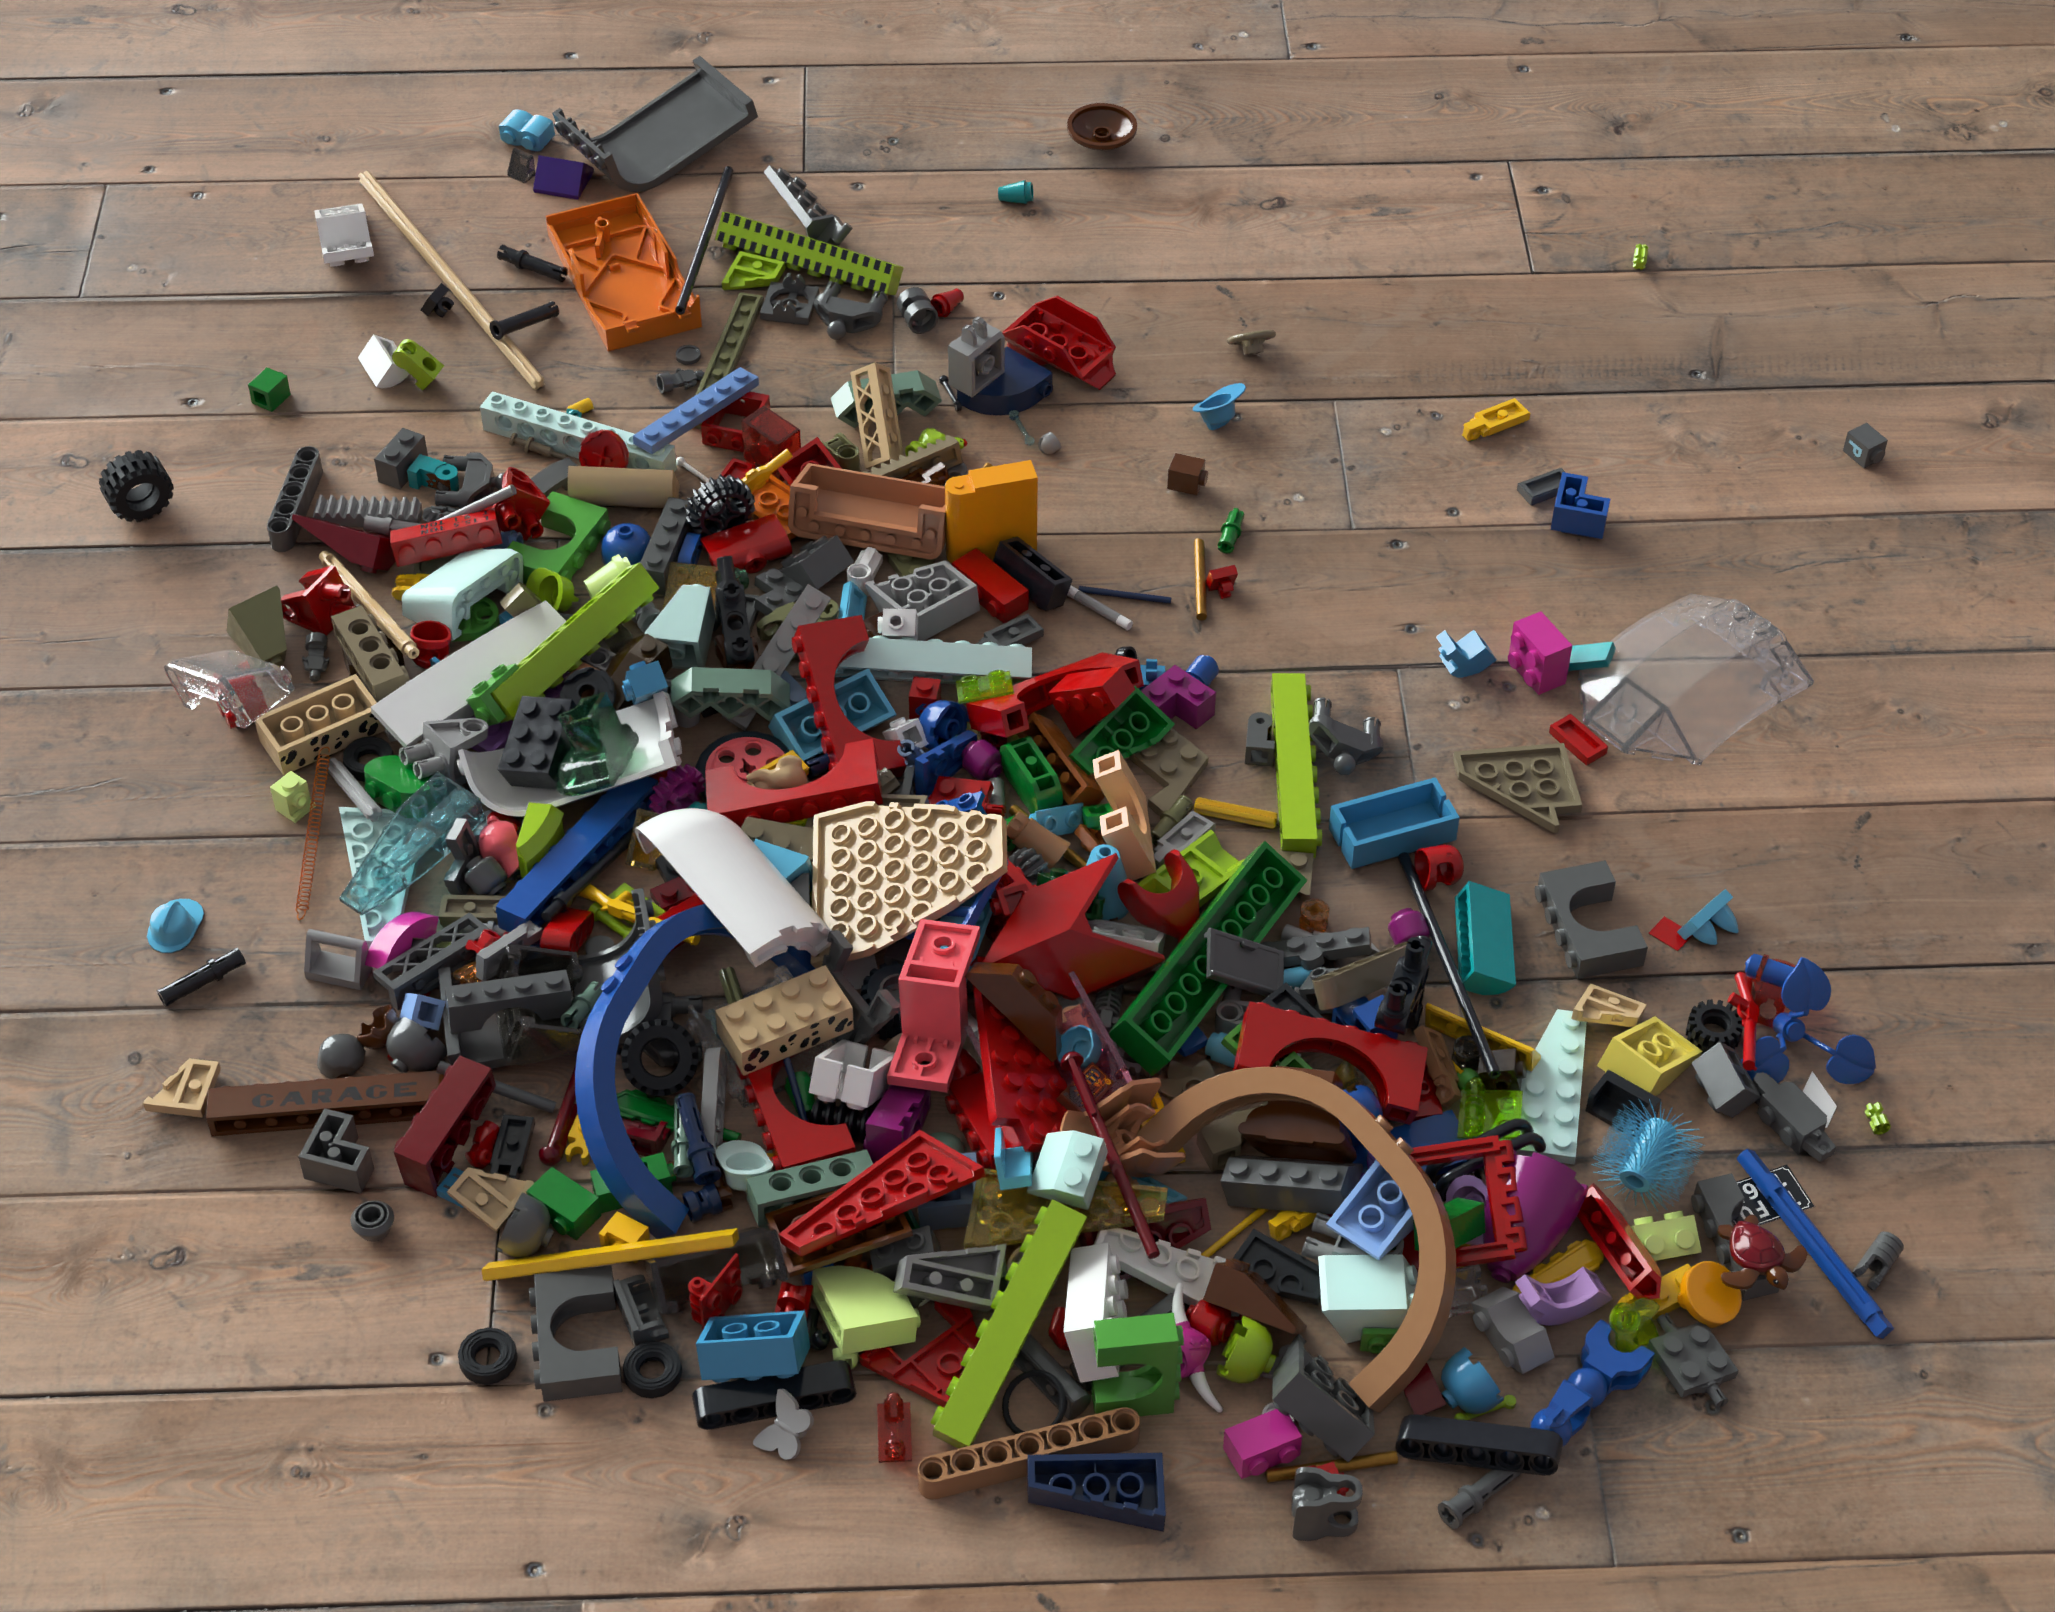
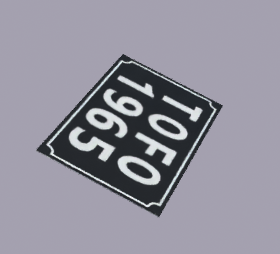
(1756, 1203)

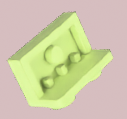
(1669, 1237)

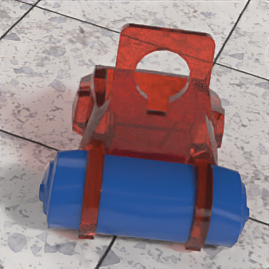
(1768, 981)

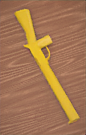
(622, 907)

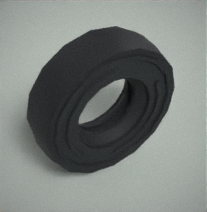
(360, 747)
(647, 1352)
(487, 1373)

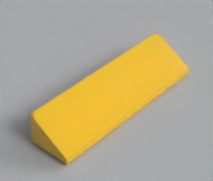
(1457, 1026)

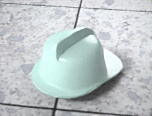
(742, 1160)

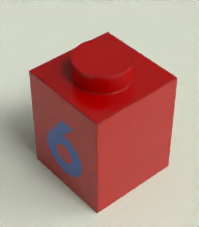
(922, 693)

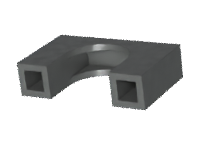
(1585, 949)
(566, 1371)

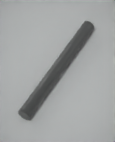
(514, 1093)

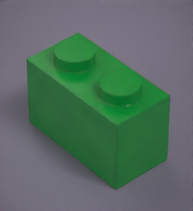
(569, 1204)

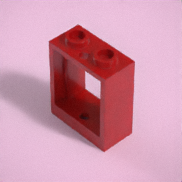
(727, 437)

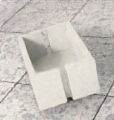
(842, 1075)

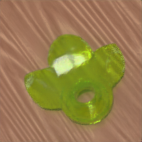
(1637, 1324)

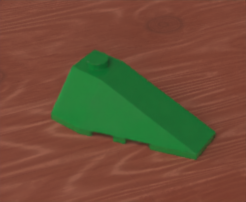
(1129, 728)

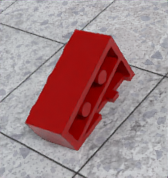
(1090, 696)

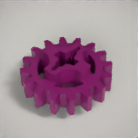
(677, 789)

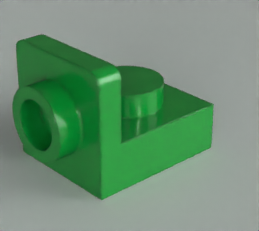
(1092, 813)

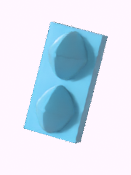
(1718, 912)

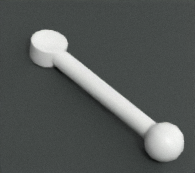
(680, 461)

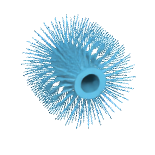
(1648, 1154)

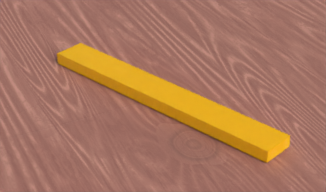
(610, 1254)

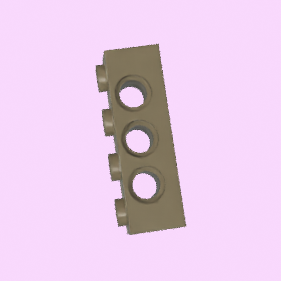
(369, 652)

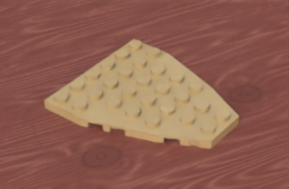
(897, 865)

